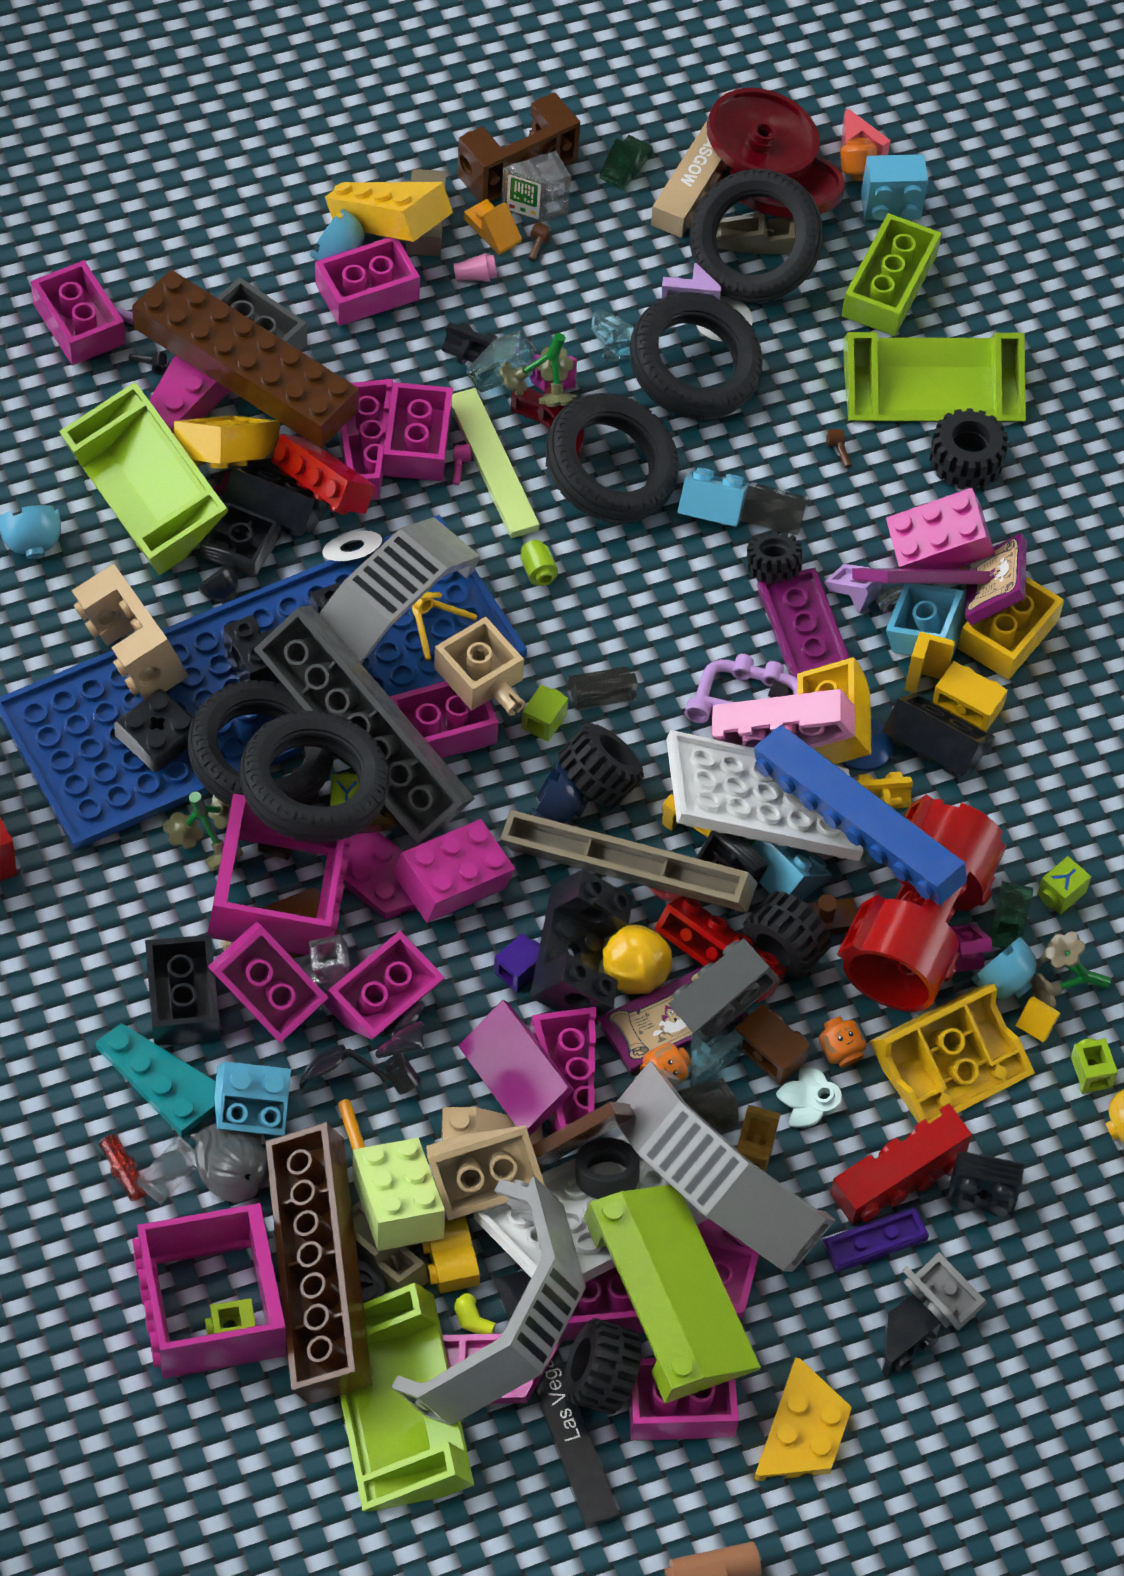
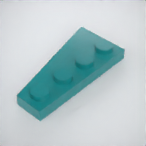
(167, 1083)

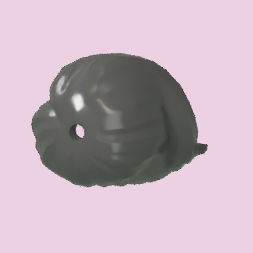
(226, 1158)

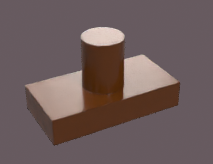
(835, 913)

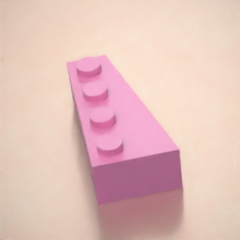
(812, 717)

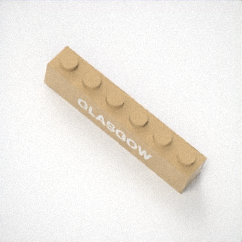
(689, 183)

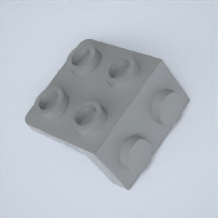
(950, 1294)

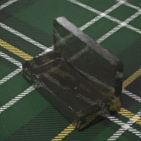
(774, 508)
(602, 688)

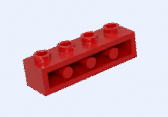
(323, 475)
(706, 935)

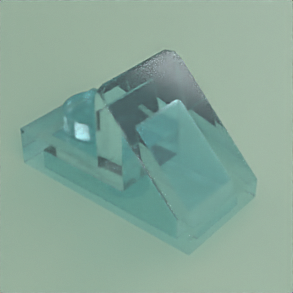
(614, 333)
(708, 1060)

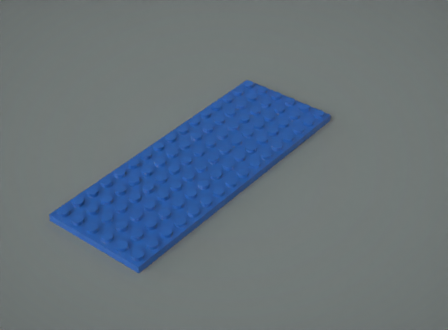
(102, 787)

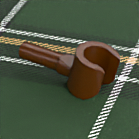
(541, 234)
(834, 438)

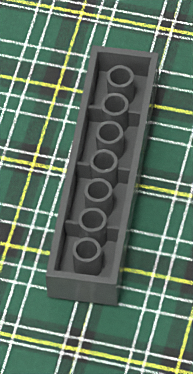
(332, 680)

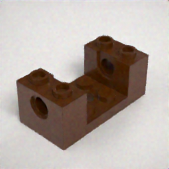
(483, 159)

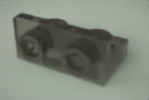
(713, 1103)

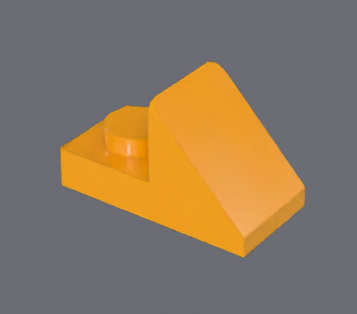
(494, 225)

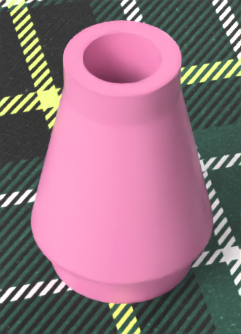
(476, 269)

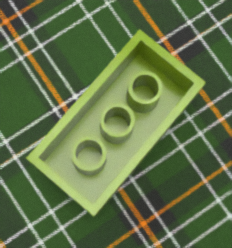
(891, 274)

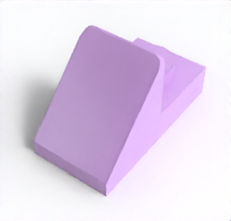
(699, 283)
(861, 592)

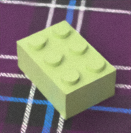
(398, 1194)

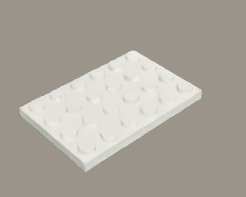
(725, 793)
(521, 1239)

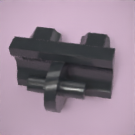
(465, 343)

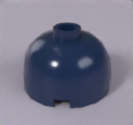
(559, 797)

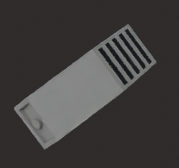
(393, 582)
(716, 1174)
(533, 1328)

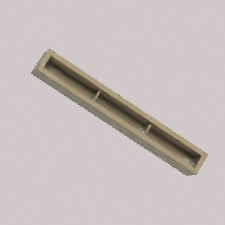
(629, 861)

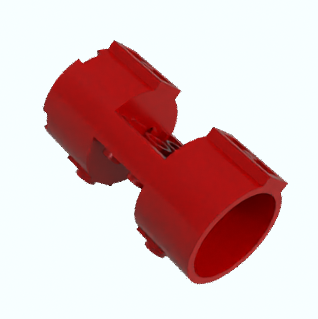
(903, 945)

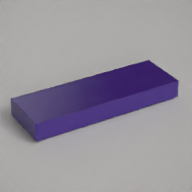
(875, 1239)

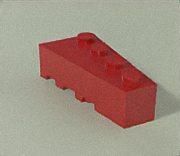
(901, 1167)

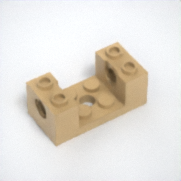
(117, 610)

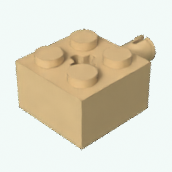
(481, 666)

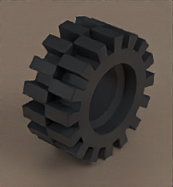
(774, 557)

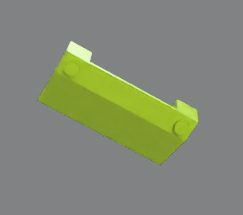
(934, 377)
(145, 476)
(672, 1289)
(393, 1446)

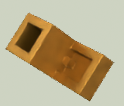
(758, 1135)

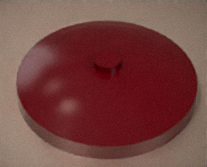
(762, 132)
(821, 181)

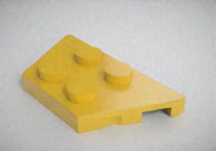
(804, 1428)

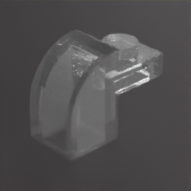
(327, 961)

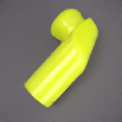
(469, 1317)

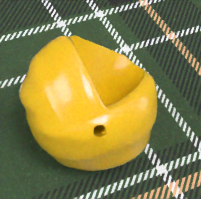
(637, 959)

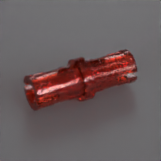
(122, 1166)

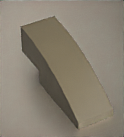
(757, 234)
(396, 1265)

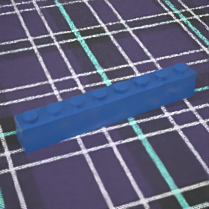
(860, 815)

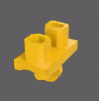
(893, 789)

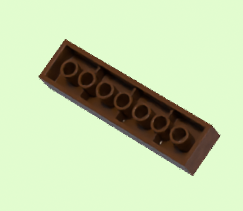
(246, 358)
(318, 1264)

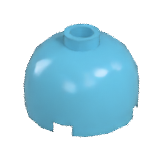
(340, 236)
(32, 530)
(1009, 970)

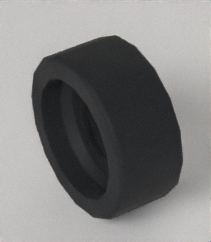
(601, 1151)

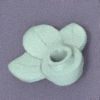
(805, 1097)

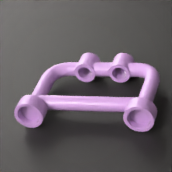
(699, 708)

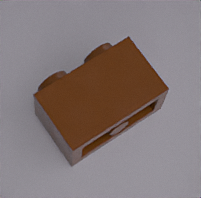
(773, 1044)

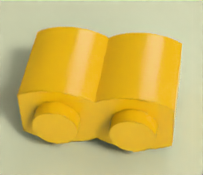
(452, 1258)

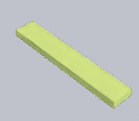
(493, 464)

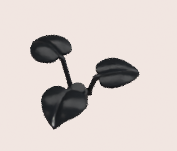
(397, 1068)

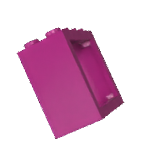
(290, 931)
(198, 1237)

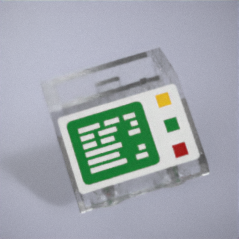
(537, 187)

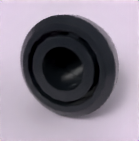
(221, 585)

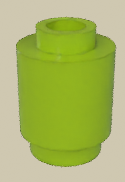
(538, 563)

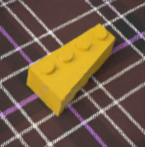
(392, 208)

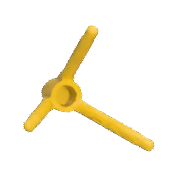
(423, 605)

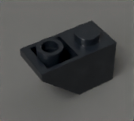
(906, 1332)

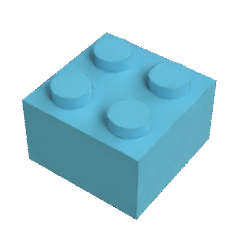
(894, 186)
(927, 610)

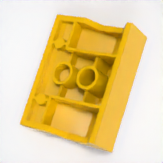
(952, 1055)

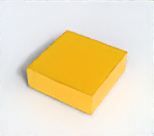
(1038, 1019)

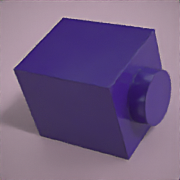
(517, 962)

